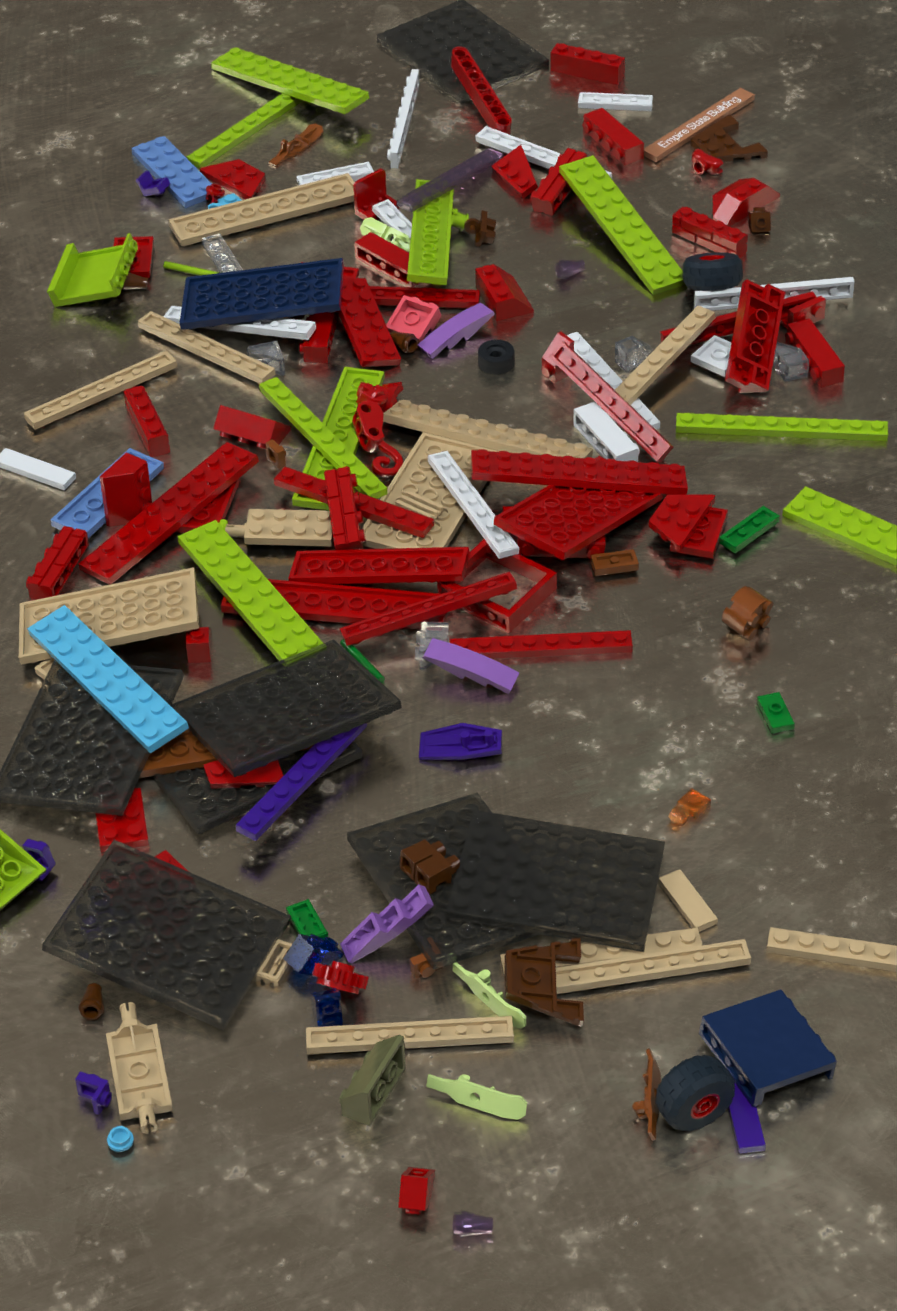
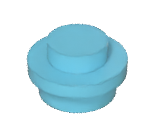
(120, 1139)

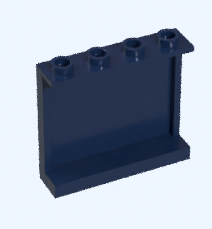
(765, 1045)

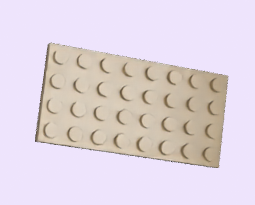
(421, 479)
(120, 611)

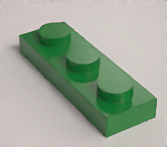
(749, 529)

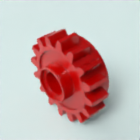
(340, 977)

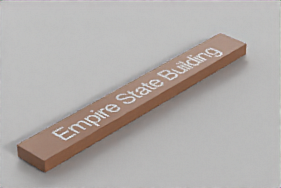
(697, 124)

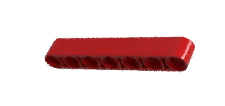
(480, 90)

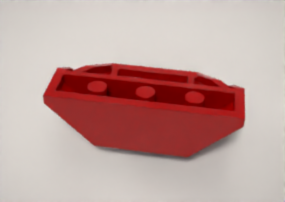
(737, 199)

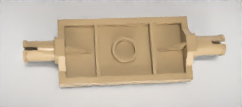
(285, 528)
(138, 1070)

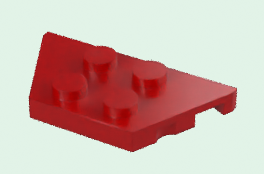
(236, 177)
(680, 516)

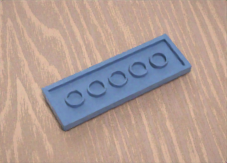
(165, 160)
(87, 508)

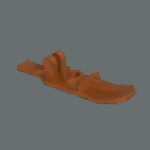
(298, 144)
(647, 1107)

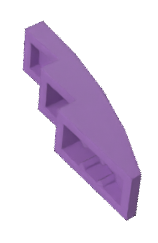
(458, 327)
(471, 664)
(383, 927)

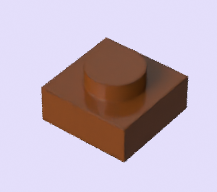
(275, 454)

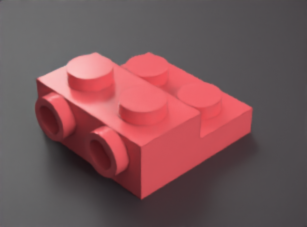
(414, 317)

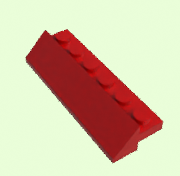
(755, 337)

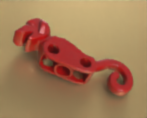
(369, 428)

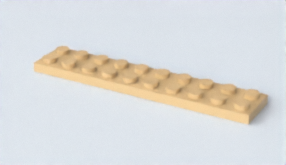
(263, 209)
(479, 431)

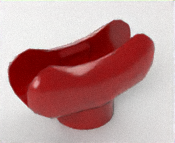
(706, 163)

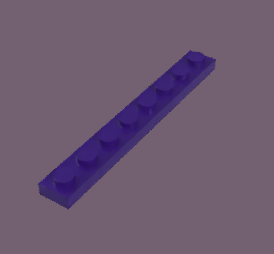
(294, 783)

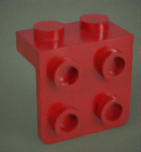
(370, 191)
(812, 309)

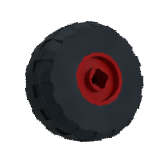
(712, 271)
(695, 1093)

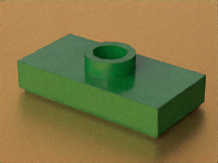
(775, 712)
(306, 919)

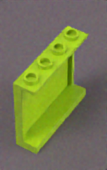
(91, 273)

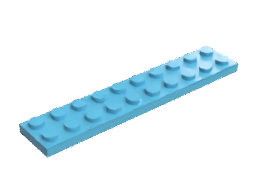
(108, 679)

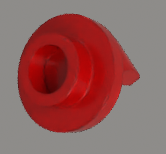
(214, 192)

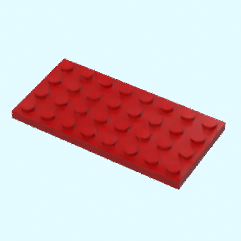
(572, 517)

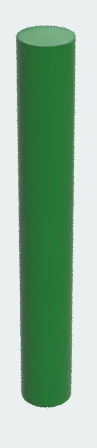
(352, 650)

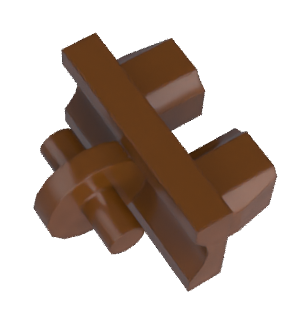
(482, 229)

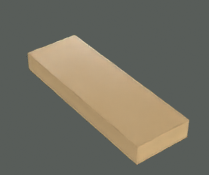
(688, 900)

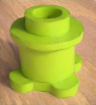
(458, 219)

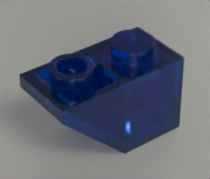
(312, 949)
(327, 1008)

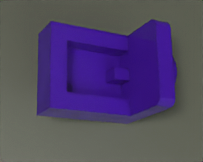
(152, 186)
(40, 852)
(94, 1088)

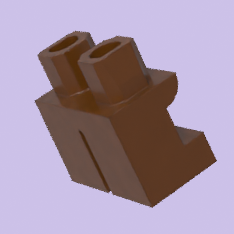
(427, 864)

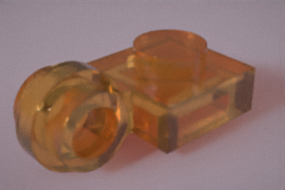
(692, 805)

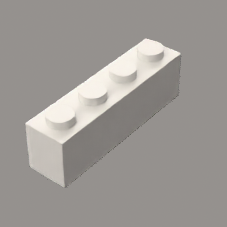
(604, 433)

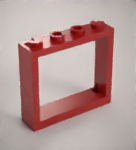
(494, 613)

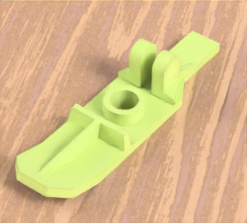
(385, 232)
(481, 987)
(490, 1100)

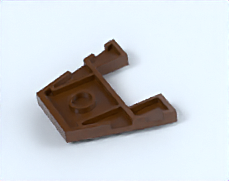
(720, 145)
(532, 979)

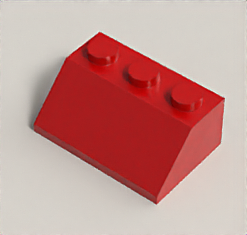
(501, 293)
(249, 427)
(125, 490)

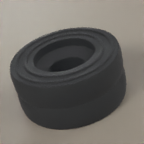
(496, 357)

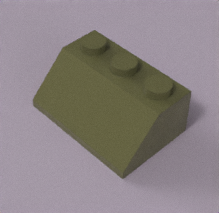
(374, 1080)

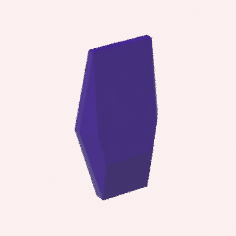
(460, 743)

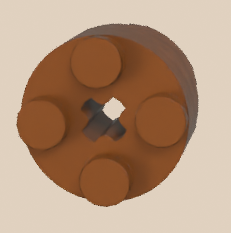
(747, 612)

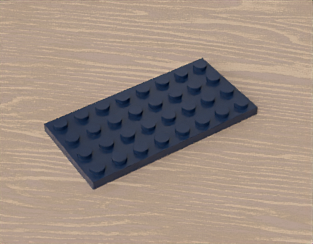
(262, 294)

